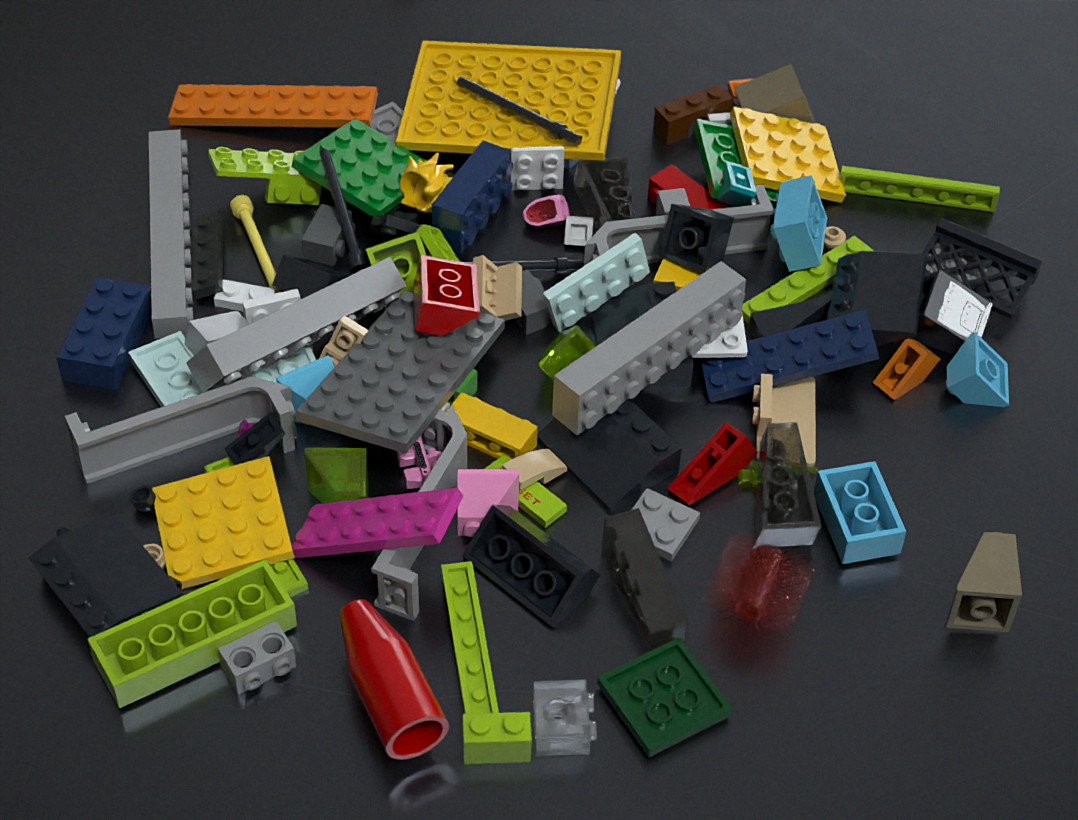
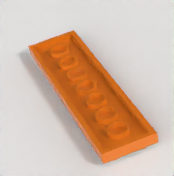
(272, 105)

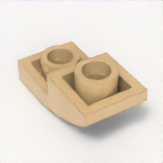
(343, 339)
(536, 466)

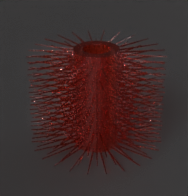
(759, 583)

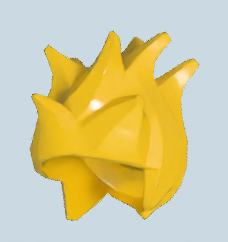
(423, 183)

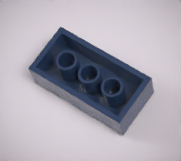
(473, 195)
(105, 333)

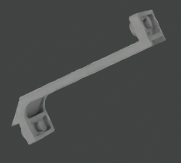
(747, 233)
(180, 426)
(395, 580)

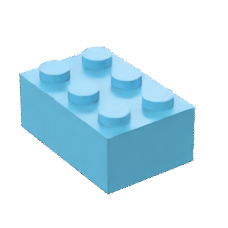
(799, 223)
(859, 512)

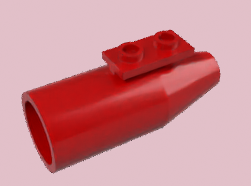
(390, 683)

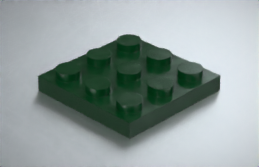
(664, 696)

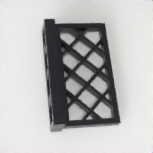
(985, 253)

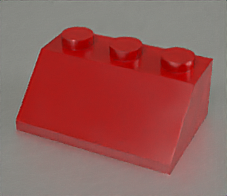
(444, 295)

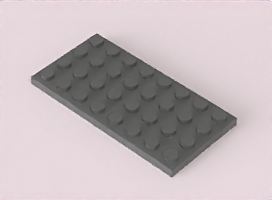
(397, 377)

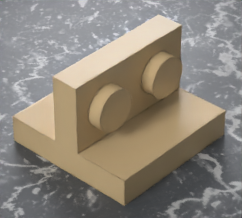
(499, 288)

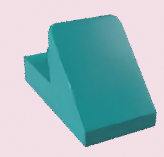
(737, 185)

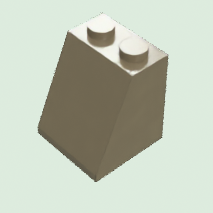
(775, 94)
(989, 586)

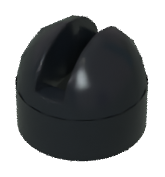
(143, 498)

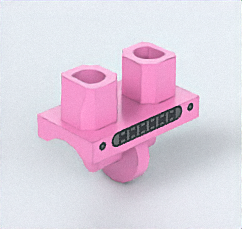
(423, 463)

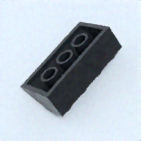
(530, 564)

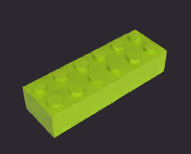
(188, 631)

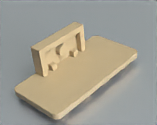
(786, 404)

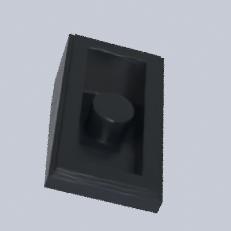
(256, 441)

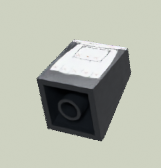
(949, 313)

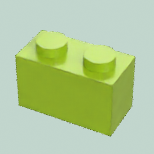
(497, 737)

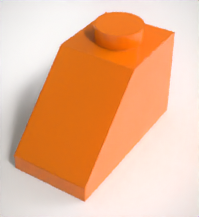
(906, 369)

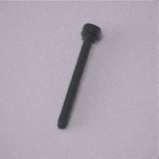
(357, 259)

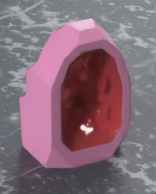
(547, 212)

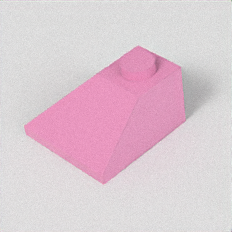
(480, 491)

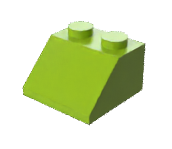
(405, 255)

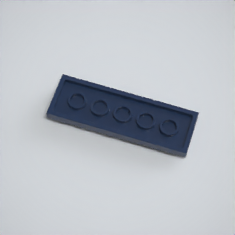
(793, 355)

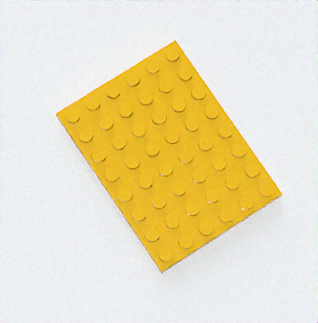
(554, 82)

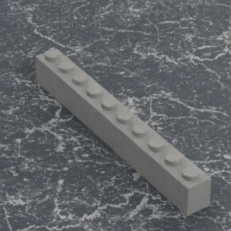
(169, 233)

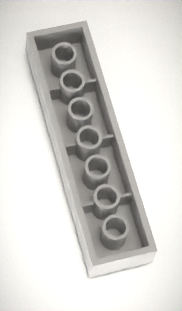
(295, 326)
(648, 348)

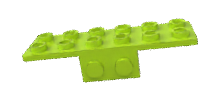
(283, 181)

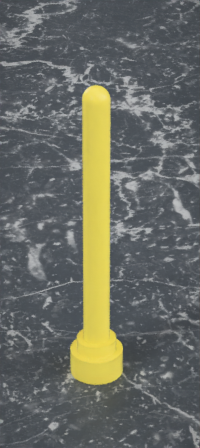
(243, 209)

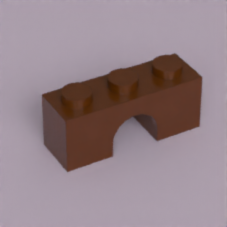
(675, 117)

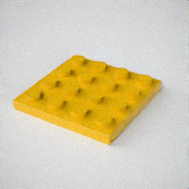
(786, 150)
(222, 522)

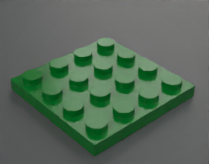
(716, 146)
(365, 164)

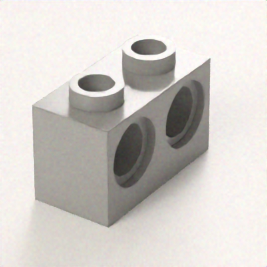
(255, 653)

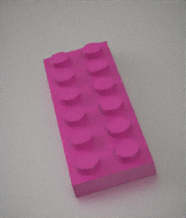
(377, 523)

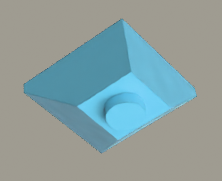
(978, 374)
(306, 380)

